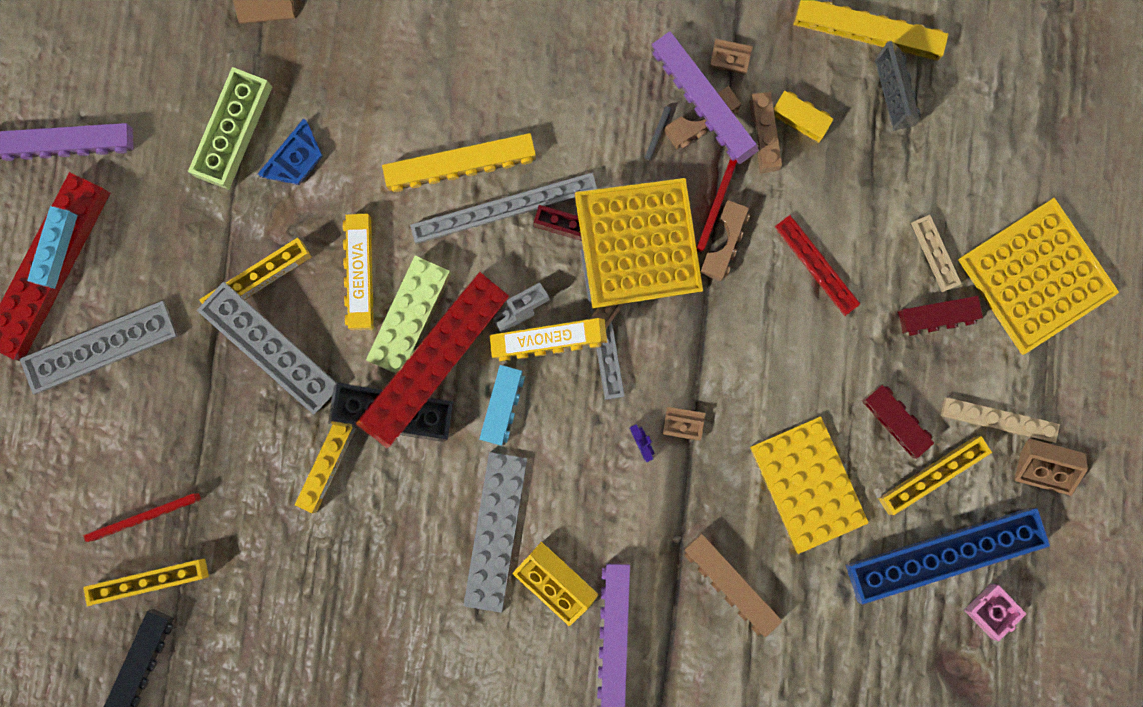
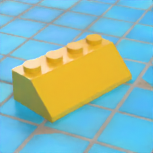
(555, 584)

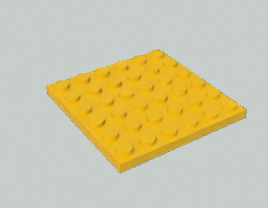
(638, 242)
(1038, 276)

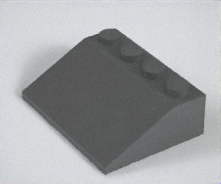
(896, 87)

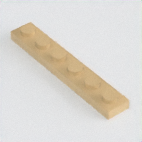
(1000, 420)

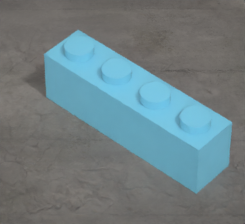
(52, 247)
(501, 404)

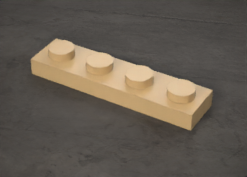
(936, 253)

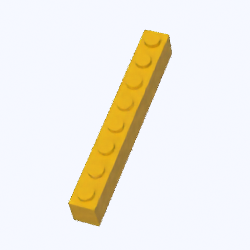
(871, 28)
(459, 162)

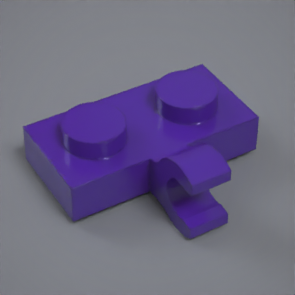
(642, 442)

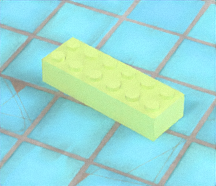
(230, 128)
(409, 314)

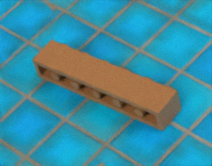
(735, 588)

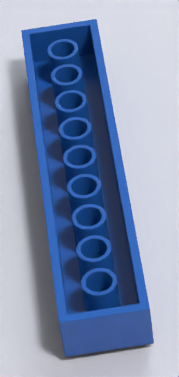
(947, 555)

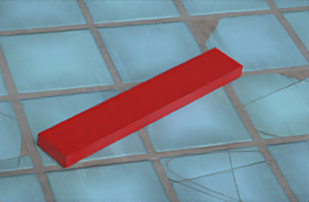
(716, 205)
(817, 265)
(142, 517)

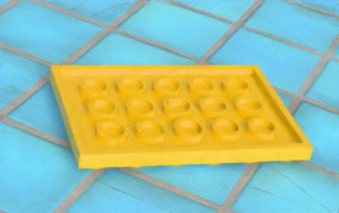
(809, 485)

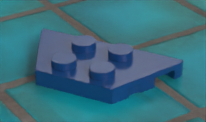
(294, 157)

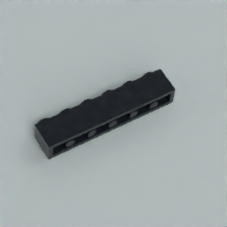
(140, 660)

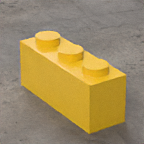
(802, 116)

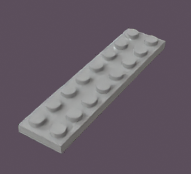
(98, 347)
(268, 347)
(495, 532)

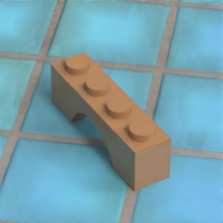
(683, 131)
(767, 138)
(732, 219)

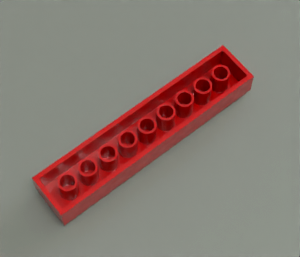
(28, 303)
(432, 360)

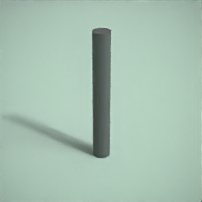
(658, 133)

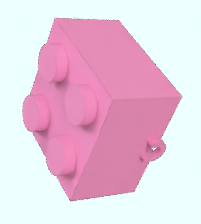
(995, 612)

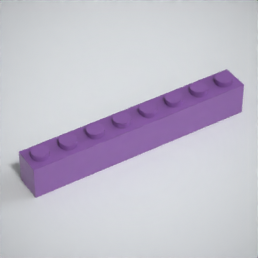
(704, 97)
(66, 141)
(614, 635)

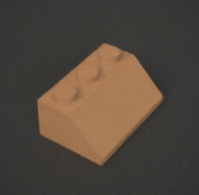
(263, 10)
(1051, 467)

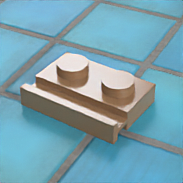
(730, 56)
(683, 423)

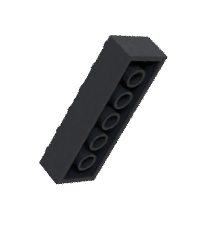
(351, 402)

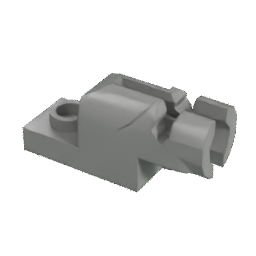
(520, 308)

